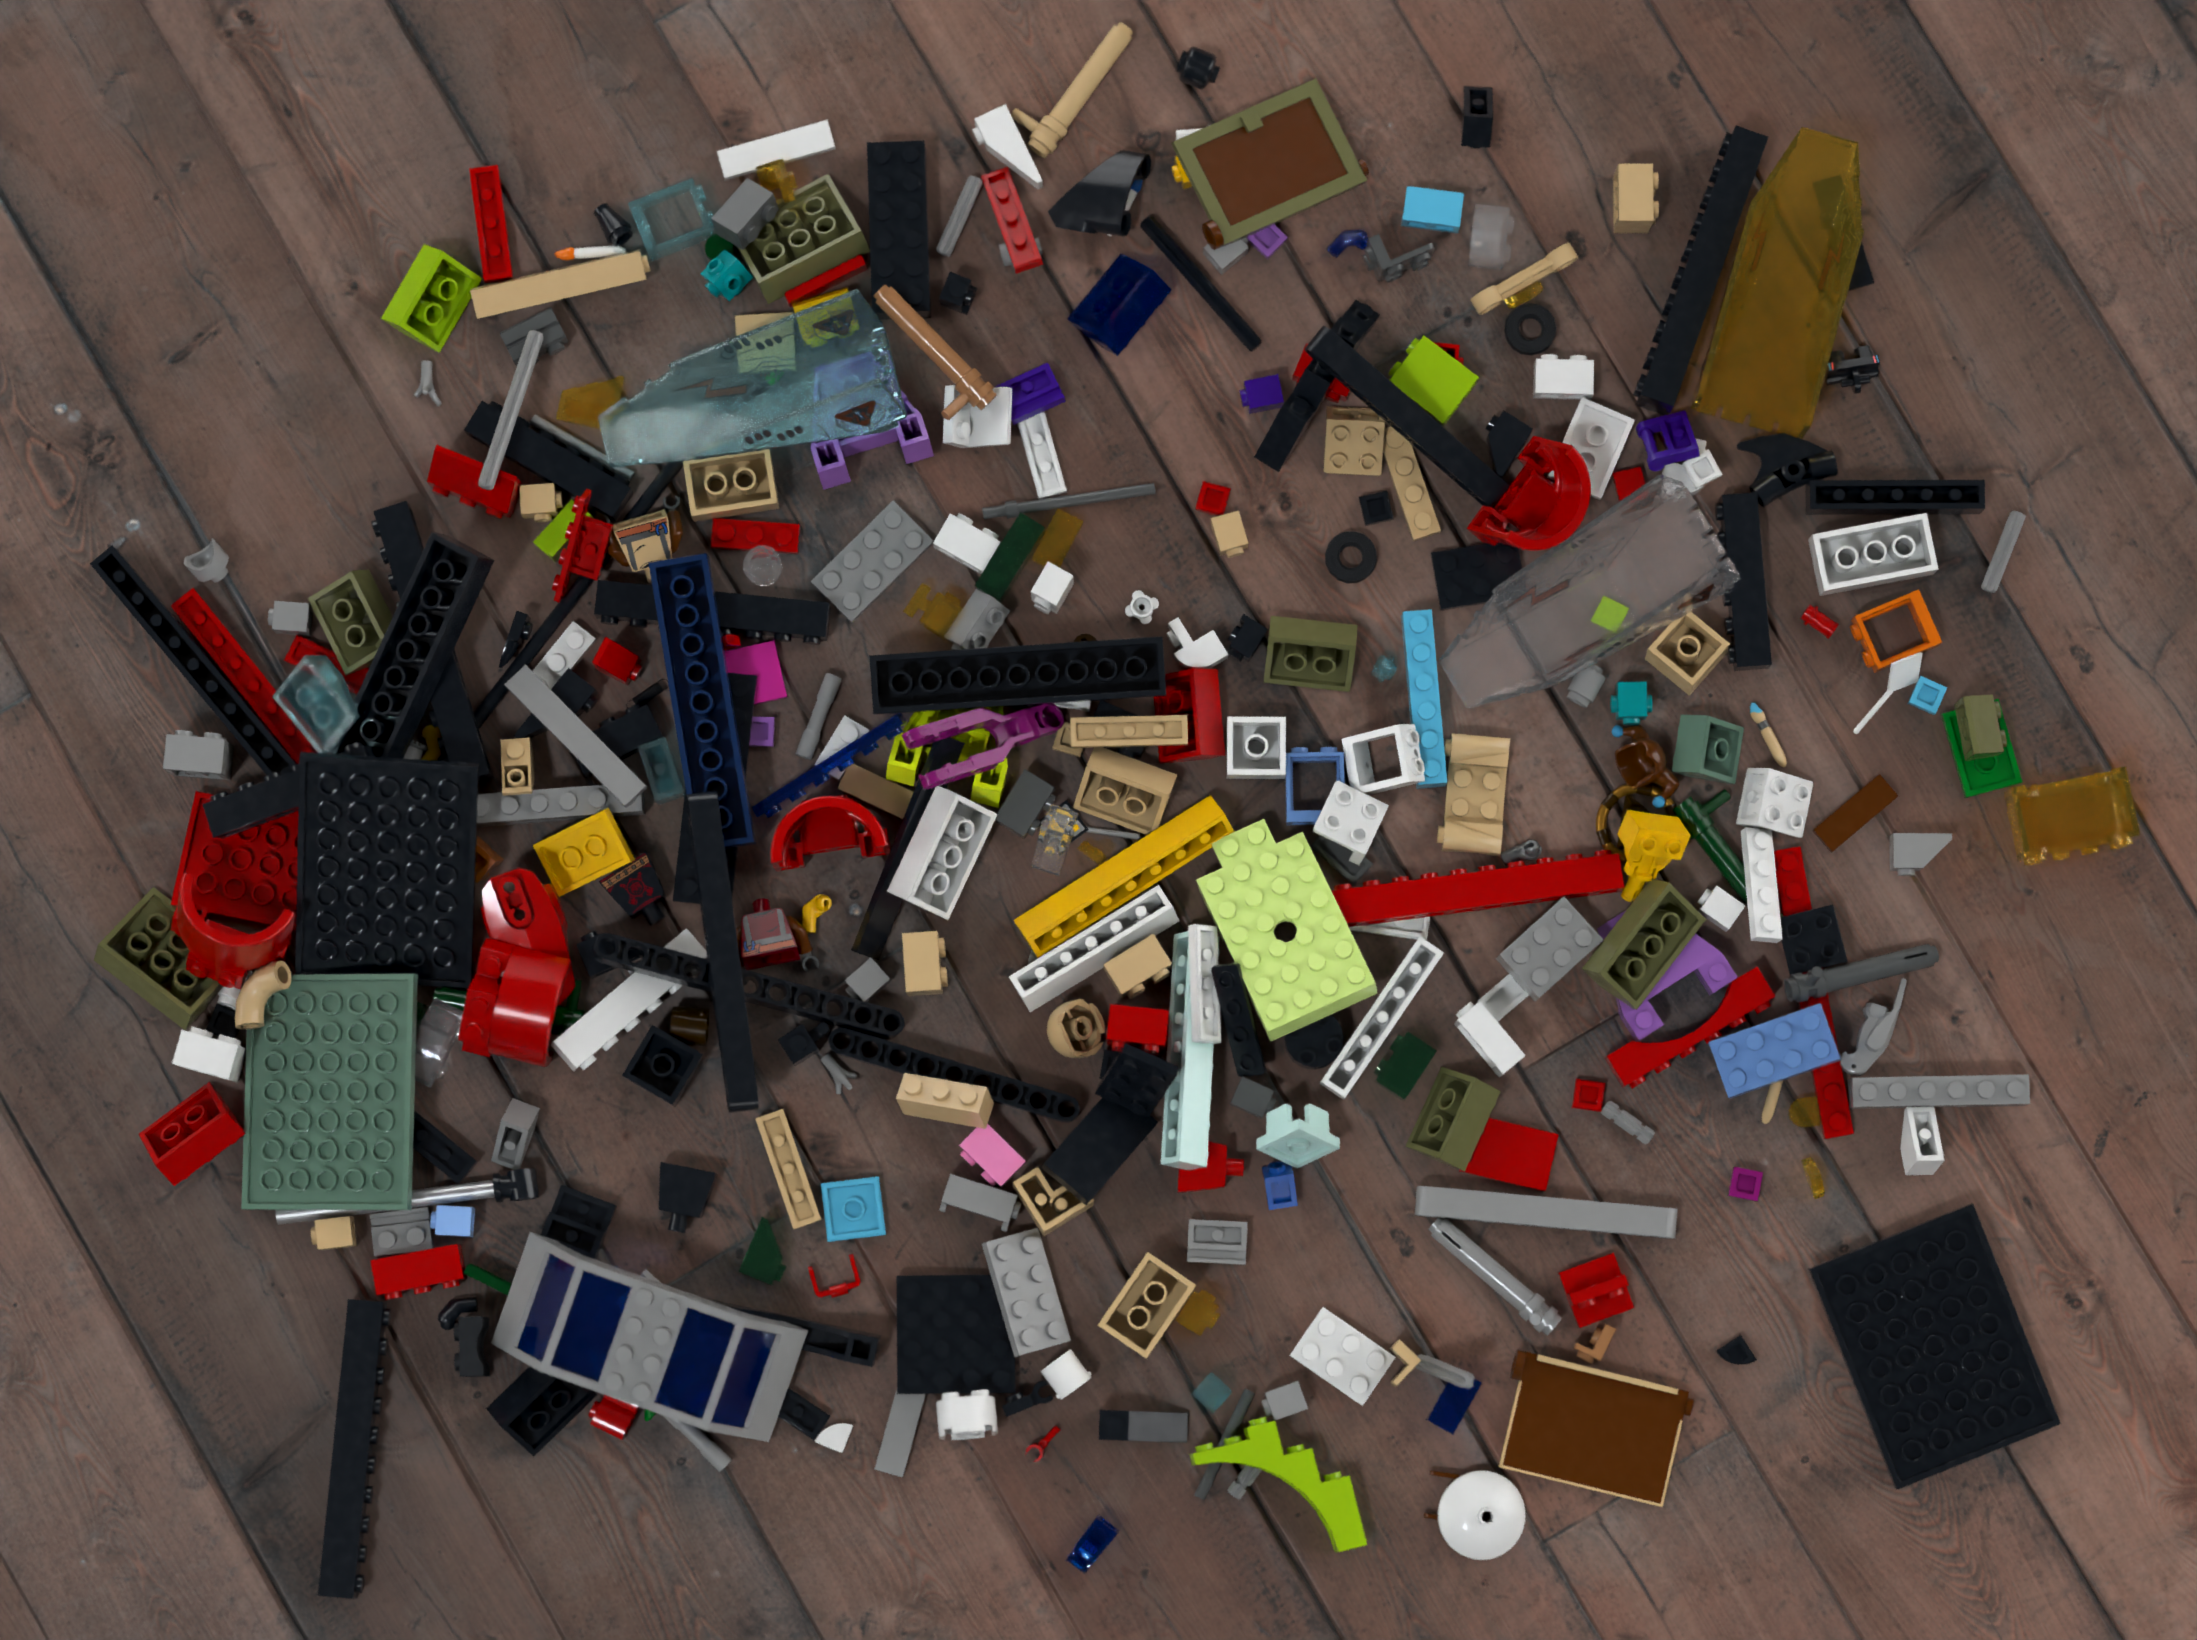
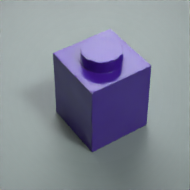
(1262, 394)

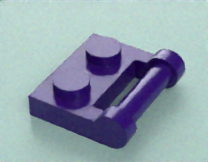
(1677, 438)

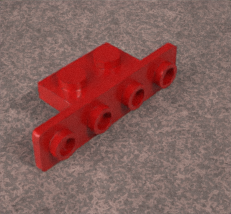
(585, 547)

